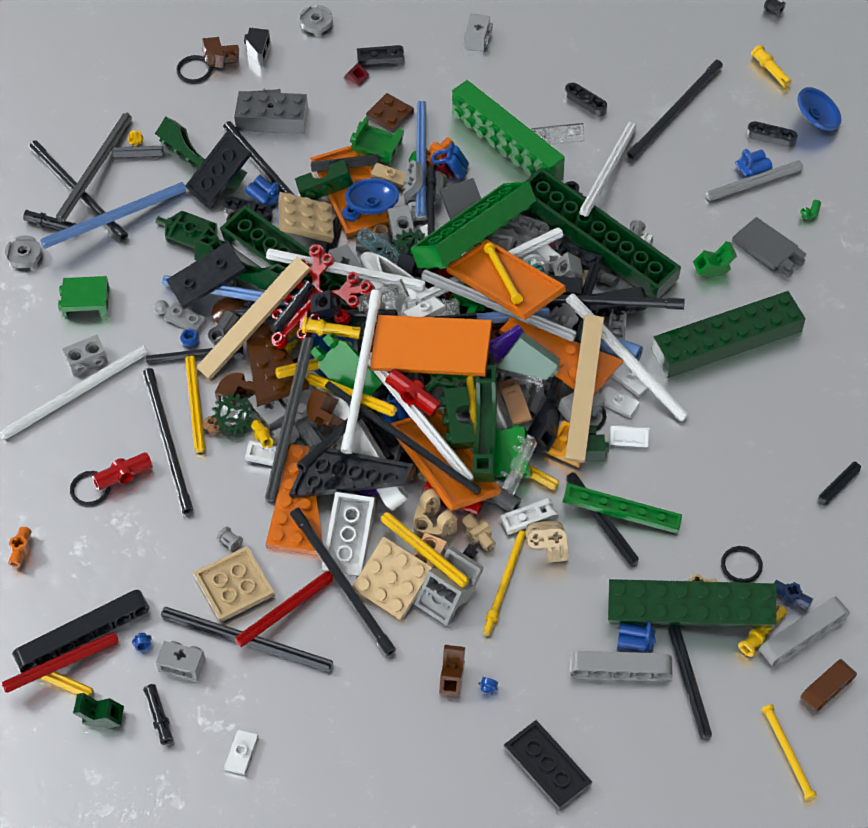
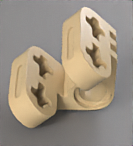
(427, 509)
(555, 544)

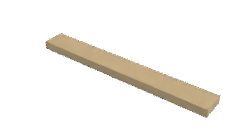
(253, 318)
(584, 388)

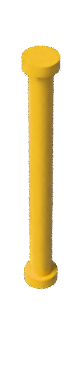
(516, 297)
(809, 793)

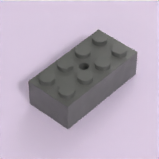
(271, 112)

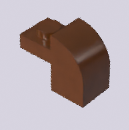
(218, 55)
(234, 384)
(320, 409)
(452, 670)

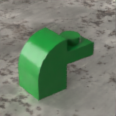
(715, 264)

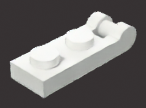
(522, 517)

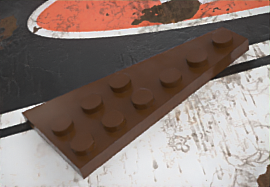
(263, 361)

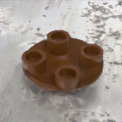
(225, 304)

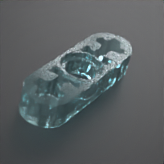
(371, 245)

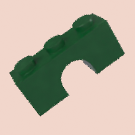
(335, 180)
(458, 434)

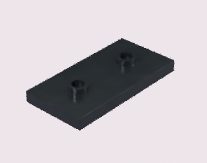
(218, 169)
(206, 275)
(547, 764)

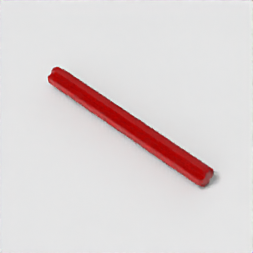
(283, 609)
(59, 662)

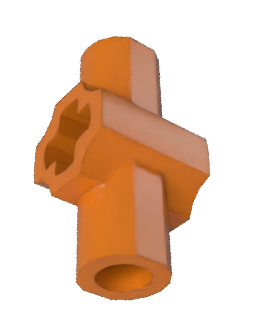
(435, 147)
(19, 547)

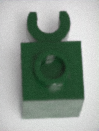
(596, 446)

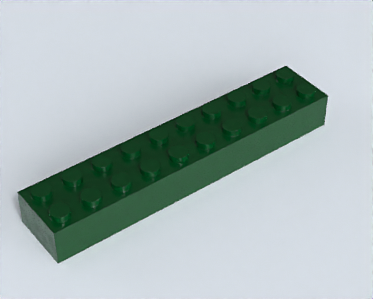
(255, 235)
(603, 235)

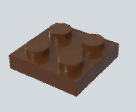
(390, 112)

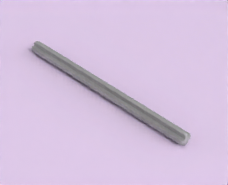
(476, 296)

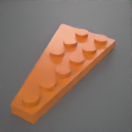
(568, 353)
(283, 530)

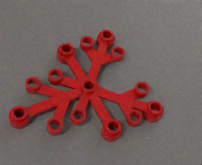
(346, 292)

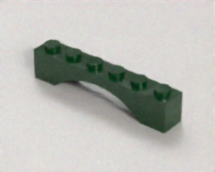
(176, 135)
(254, 275)
(486, 422)

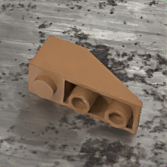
(514, 401)

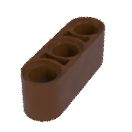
(828, 685)

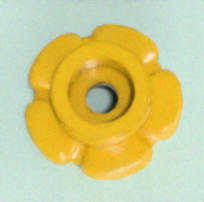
(135, 138)

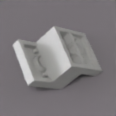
(441, 595)

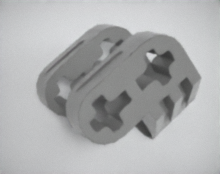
(414, 182)

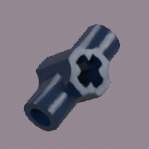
(786, 591)

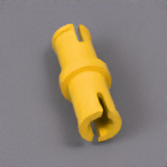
(262, 433)

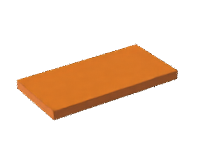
(338, 200)
(480, 273)
(431, 345)
(450, 491)

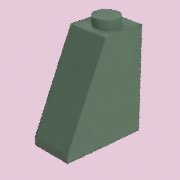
(530, 359)

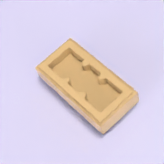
(387, 173)

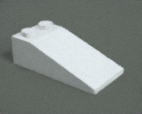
(350, 531)

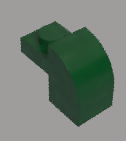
(99, 713)

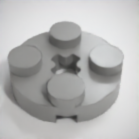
(316, 26)
(25, 260)
(564, 316)

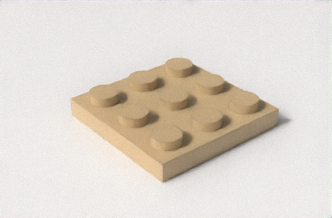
(305, 217)
(392, 578)
(233, 584)

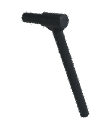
(183, 354)

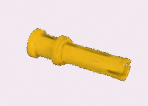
(766, 61)
(322, 327)
(758, 635)

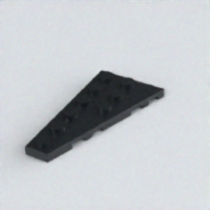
(349, 473)

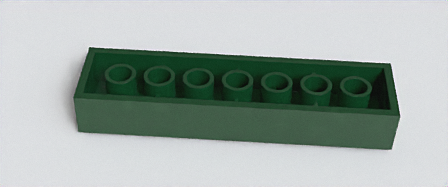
(727, 334)
(692, 603)

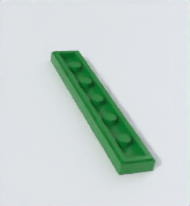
(622, 508)

